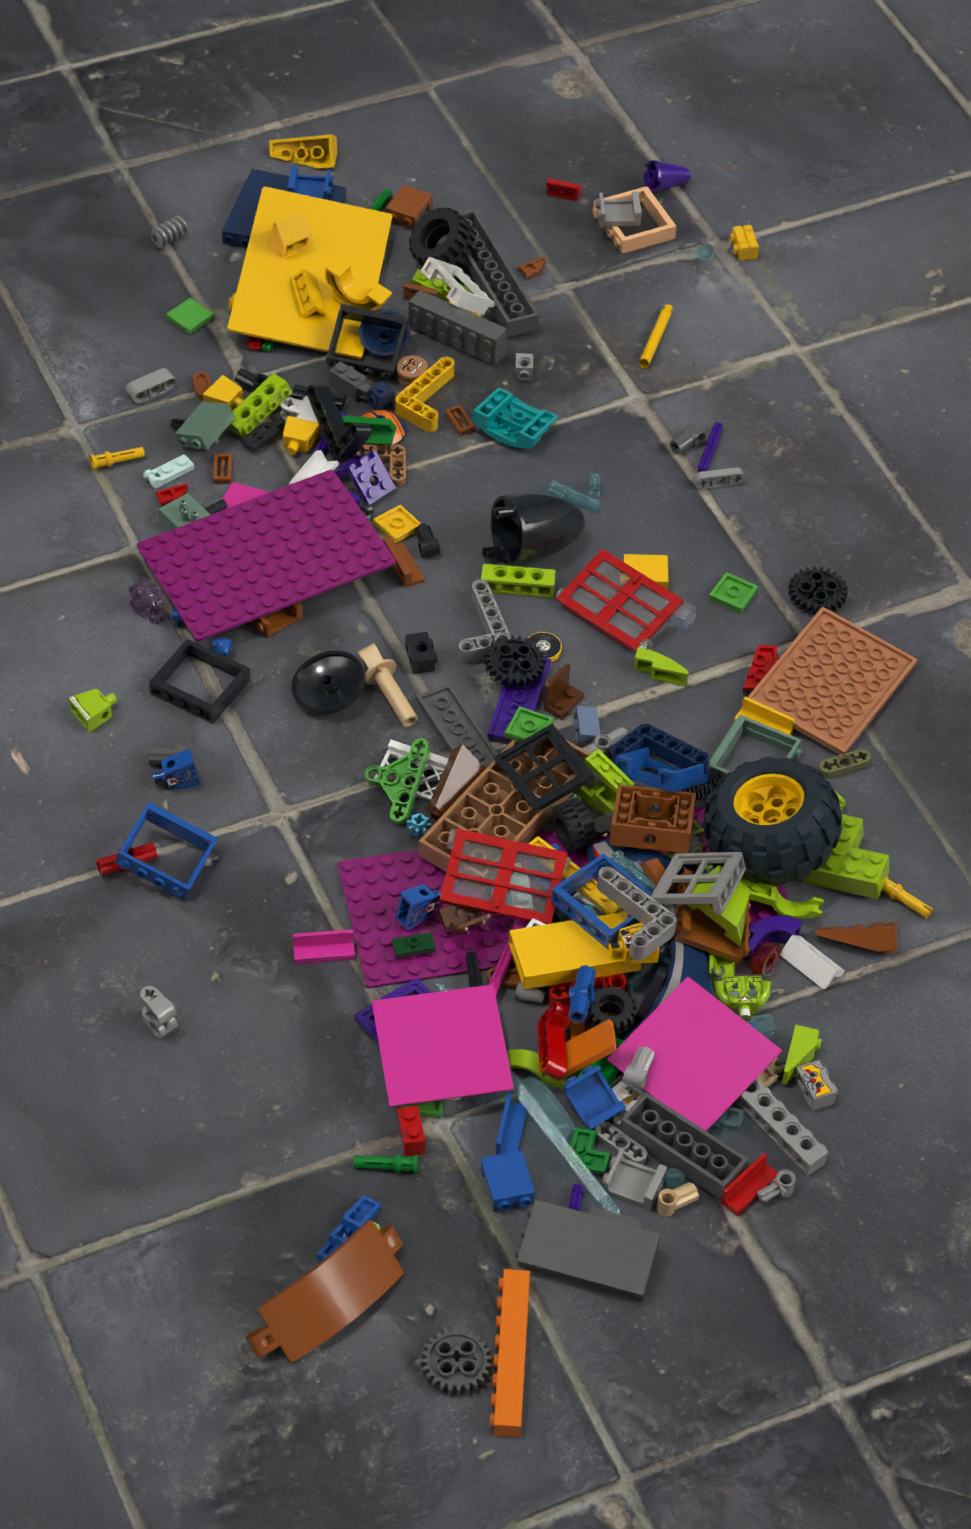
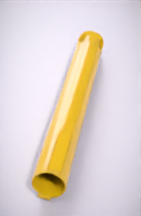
(655, 336)

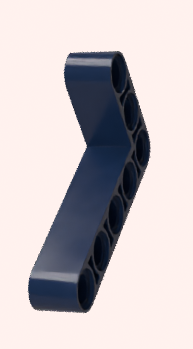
(661, 745)

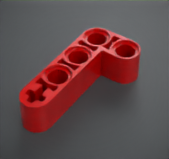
(560, 992)
(552, 1040)

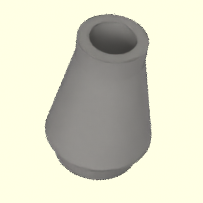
(531, 995)

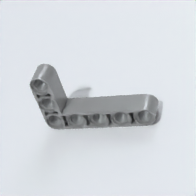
(474, 648)
(657, 919)

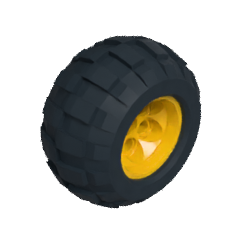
(775, 815)

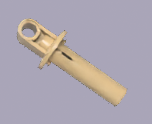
(380, 673)

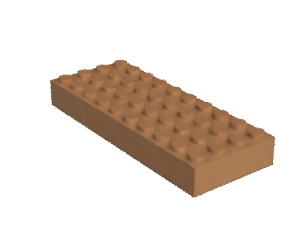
(496, 807)

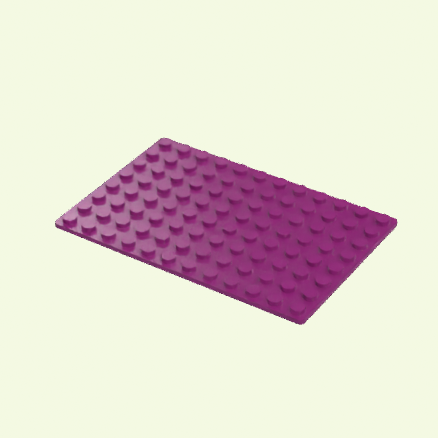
(265, 554)

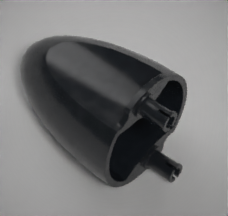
(532, 527)

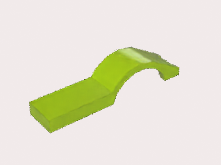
(769, 895)
(530, 1061)

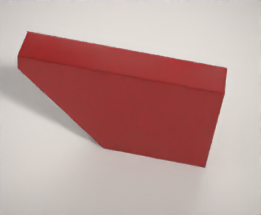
(170, 494)

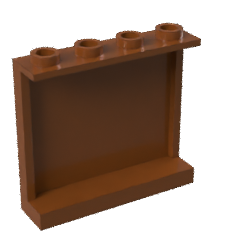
(702, 932)

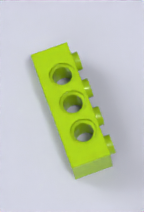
(259, 405)
(519, 580)

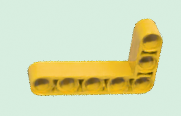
(410, 402)

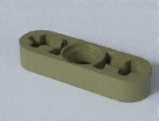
(837, 769)

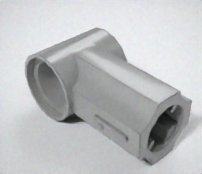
(637, 1072)

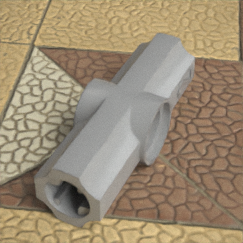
(604, 742)

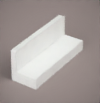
(316, 464)
(810, 961)

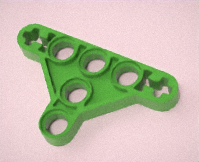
(403, 771)

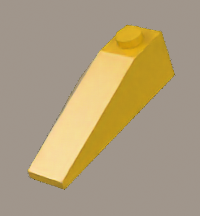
(309, 151)

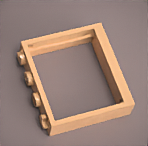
(665, 231)

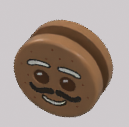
(409, 369)

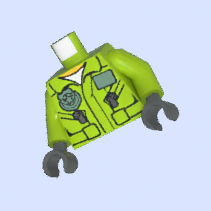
(742, 993)

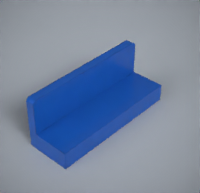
(511, 1127)

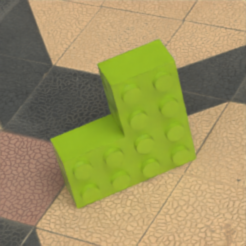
(852, 868)

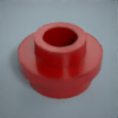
(254, 343)

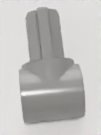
(777, 1186)

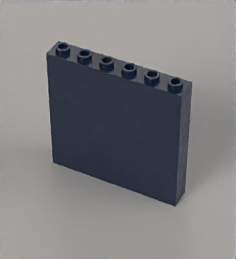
(242, 217)

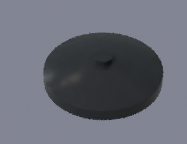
(328, 682)

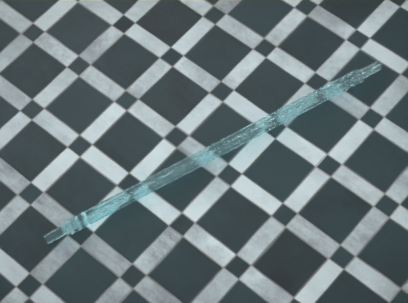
(558, 1140)

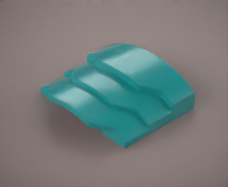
(512, 420)

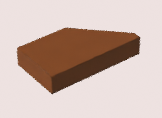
(532, 268)

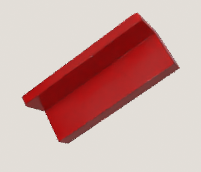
(744, 1188)

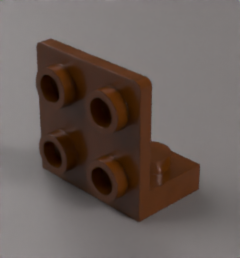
(559, 695)

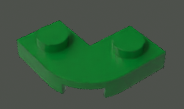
(583, 1144)

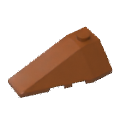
(876, 937)

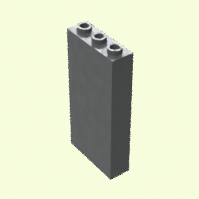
(588, 1249)

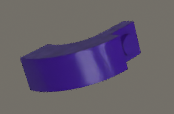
(772, 930)

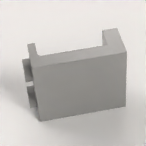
(619, 211)
(633, 1182)

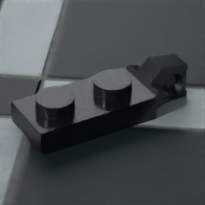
(263, 434)

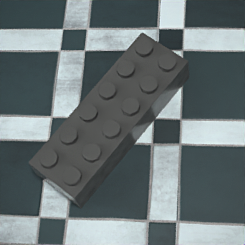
(457, 327)
(683, 1145)

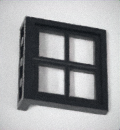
(566, 753)

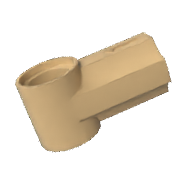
(676, 1199)

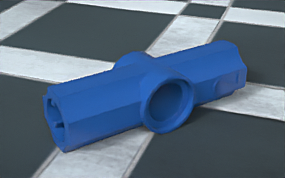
(582, 994)

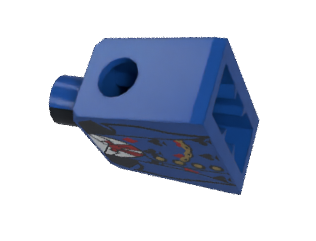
(178, 771)
(416, 905)

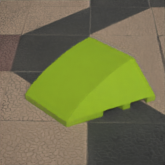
(734, 913)

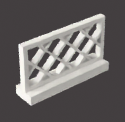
(434, 762)

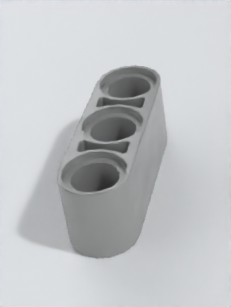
(151, 385)

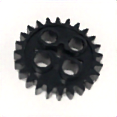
(817, 589)
(514, 661)

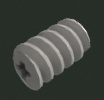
(168, 231)

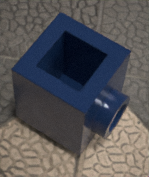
(380, 396)

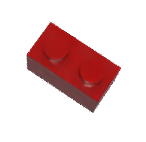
(411, 1131)

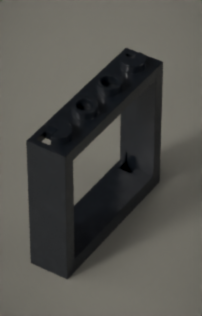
(374, 318)
(189, 702)

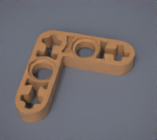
(393, 458)

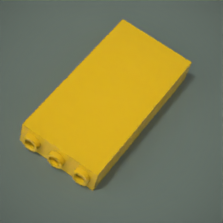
(557, 950)

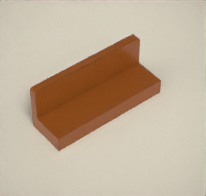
(405, 565)

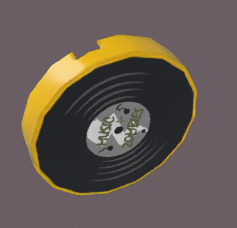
(548, 644)

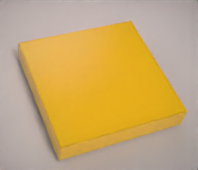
(396, 523)

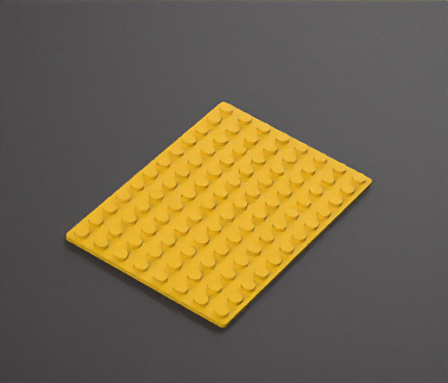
(265, 293)

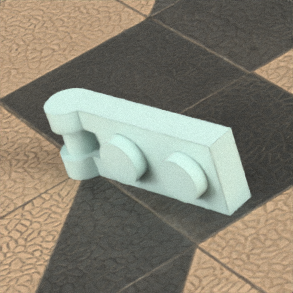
(169, 471)

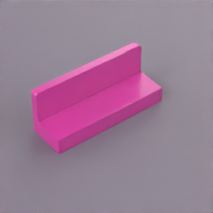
(323, 946)

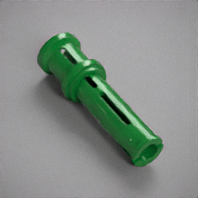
(396, 1163)

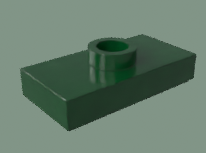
(413, 945)

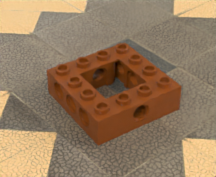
(638, 802)

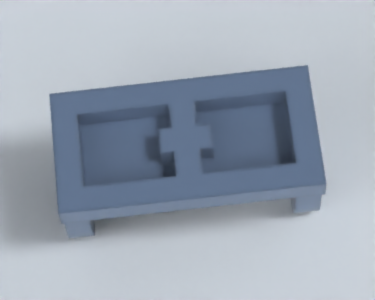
(585, 725)

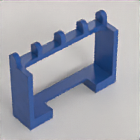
(668, 778)

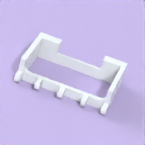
(458, 295)

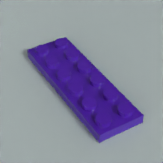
(511, 699)

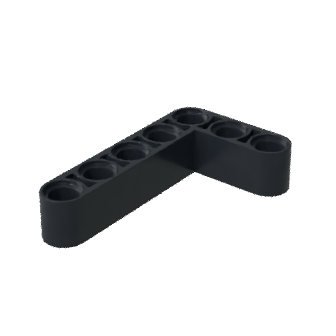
(341, 441)

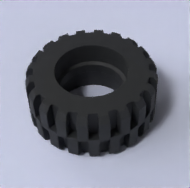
(433, 228)

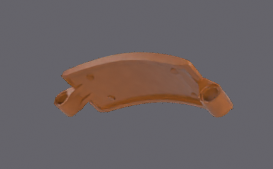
(329, 1294)

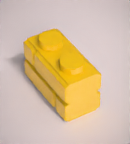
(744, 242)

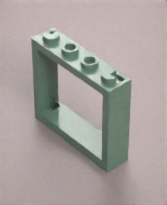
(758, 731)

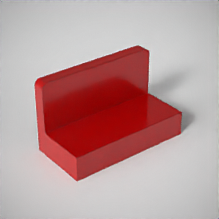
(563, 189)

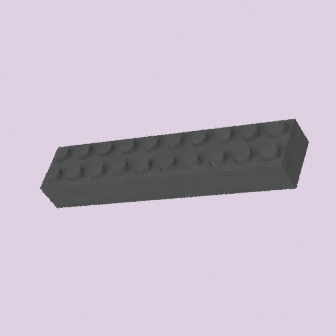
(495, 278)

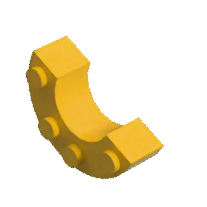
(349, 291)

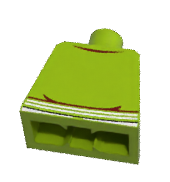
(92, 708)

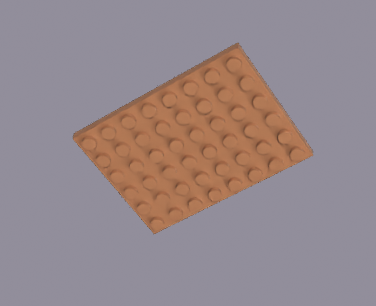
(833, 680)

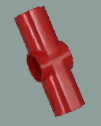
(143, 853)

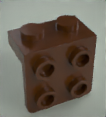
(458, 919)

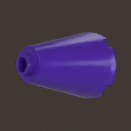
(664, 176)

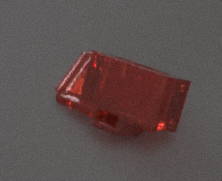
(765, 955)

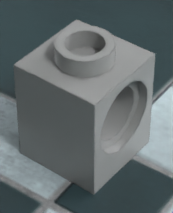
(524, 367)

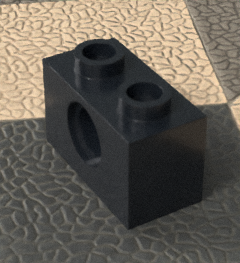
(420, 652)

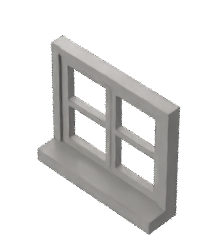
(721, 890)

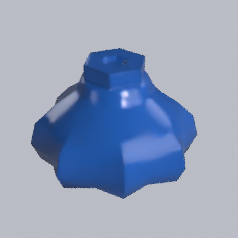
(222, 646)

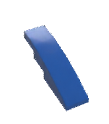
(357, 1215)

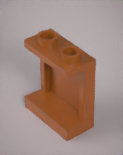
(408, 206)

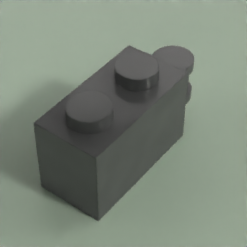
(349, 382)

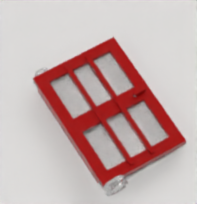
(619, 601)
(502, 876)

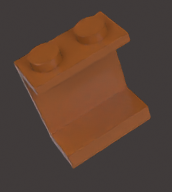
(279, 619)

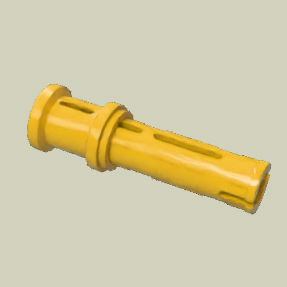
(108, 459)
(897, 892)

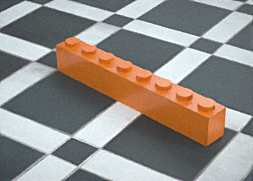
(511, 1355)

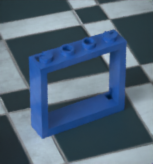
(180, 829)
(582, 916)

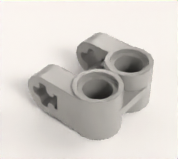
(160, 1012)

